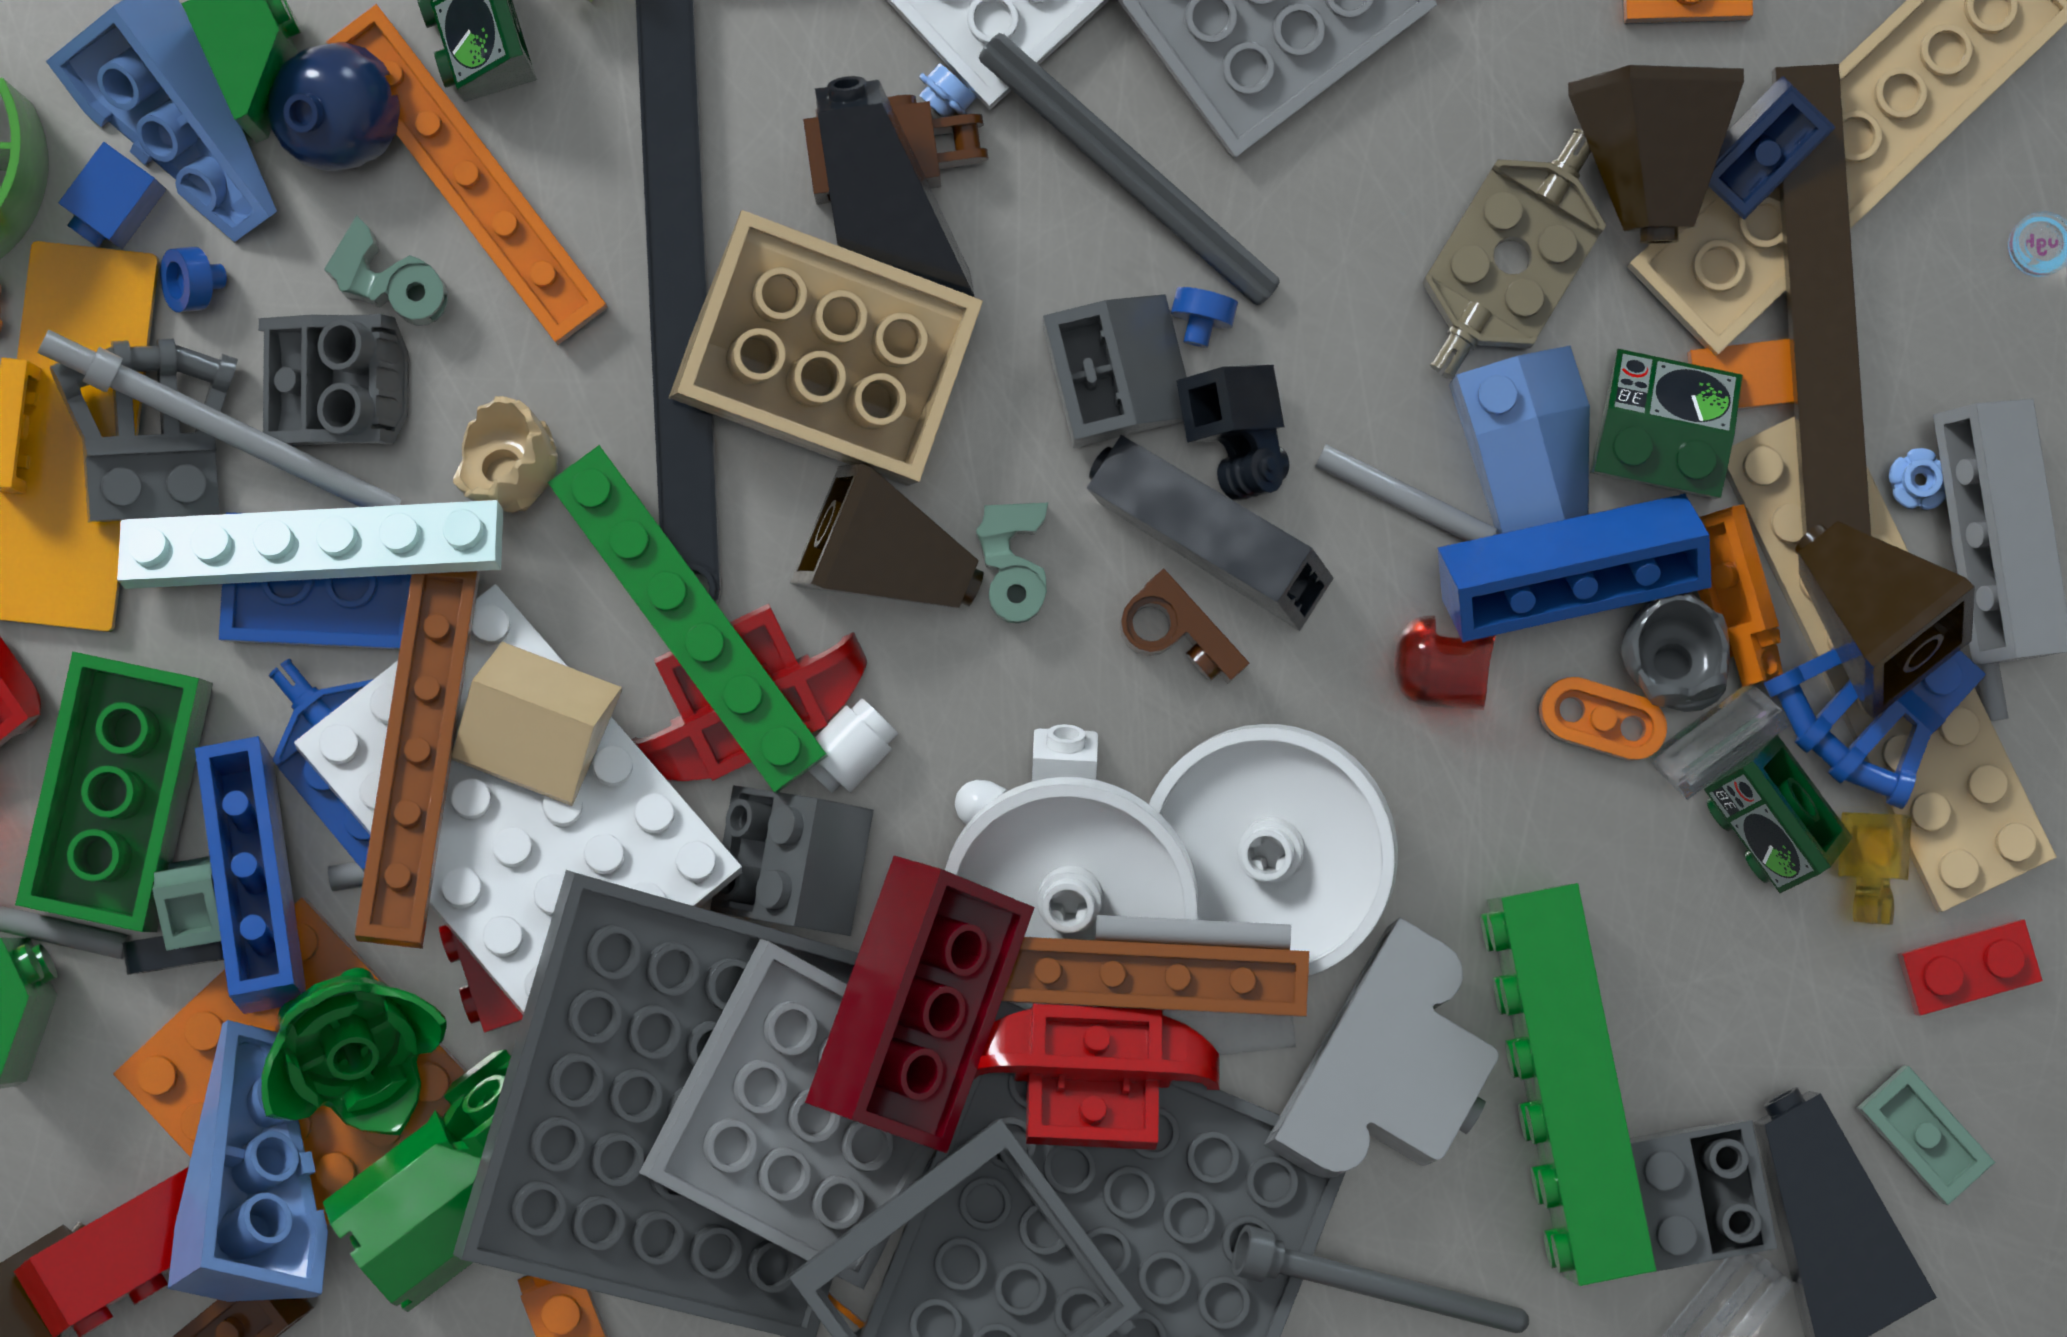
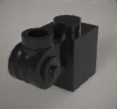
(1242, 413)

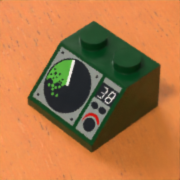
(481, 45)
(1668, 424)
(1778, 816)

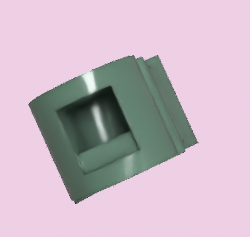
(408, 284)
(1019, 585)
(187, 903)

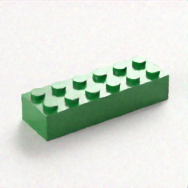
(1569, 1085)

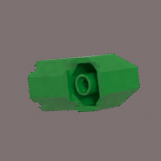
(414, 1197)

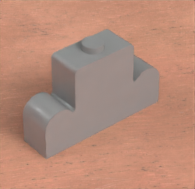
(1389, 1065)

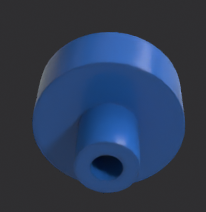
(189, 279)
(1203, 312)

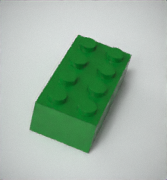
(113, 791)

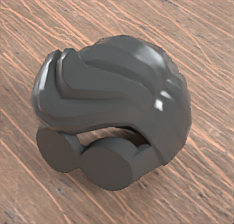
(1678, 652)

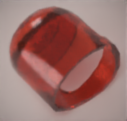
(1441, 668)

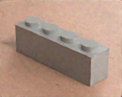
(2003, 529)

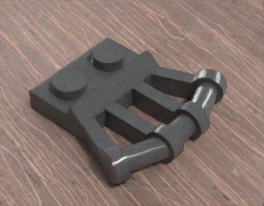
(149, 473)

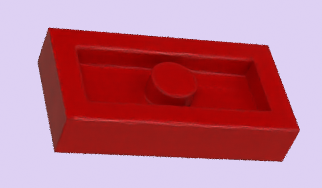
(1969, 967)

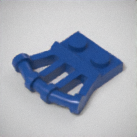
(1923, 706)

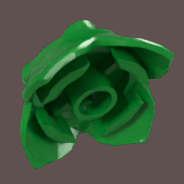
(352, 1050)

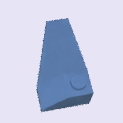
(156, 87)
(1528, 437)
(248, 1193)

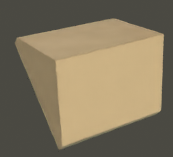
(534, 722)

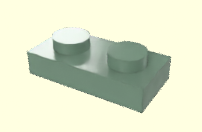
(1925, 1135)

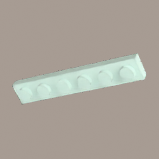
(311, 544)

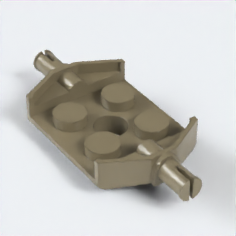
(1523, 203)

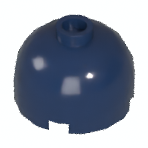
(333, 107)

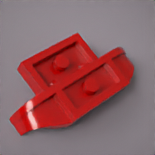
(699, 742)
(1097, 1070)

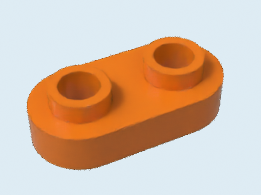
(1602, 718)

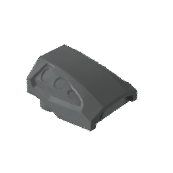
(334, 379)

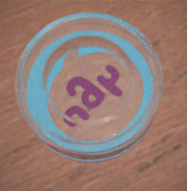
(2039, 244)

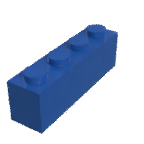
(1574, 567)
(250, 874)

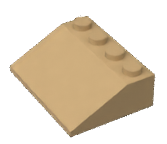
(826, 349)

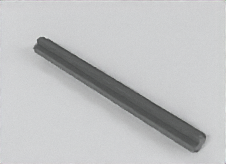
(1129, 169)

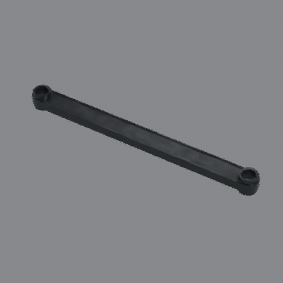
(676, 276)

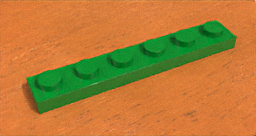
(687, 619)

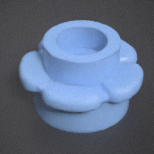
(946, 92)
(1903, 483)

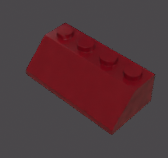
(920, 1003)

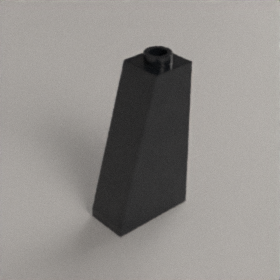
(879, 188)
(1210, 531)
(1834, 1228)

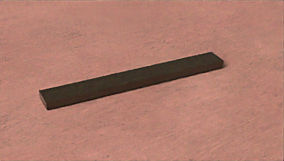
(1824, 318)

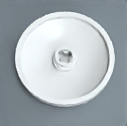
(1284, 836)
(1075, 855)

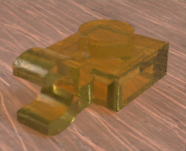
(1874, 857)

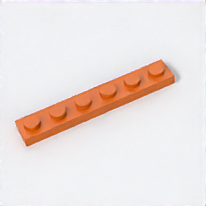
(478, 185)

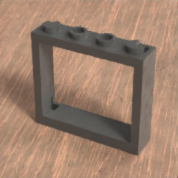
(994, 1139)

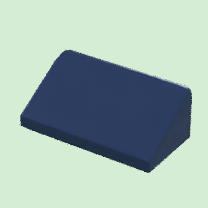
(1767, 146)

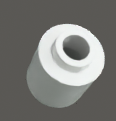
(854, 746)

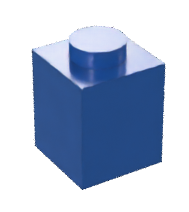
(110, 198)

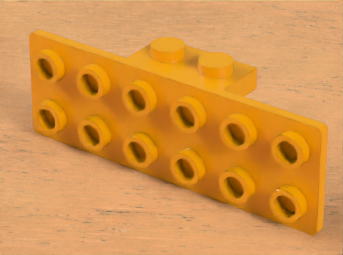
(51, 558)

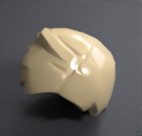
(506, 455)

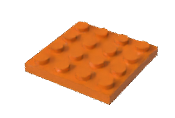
(175, 1066)

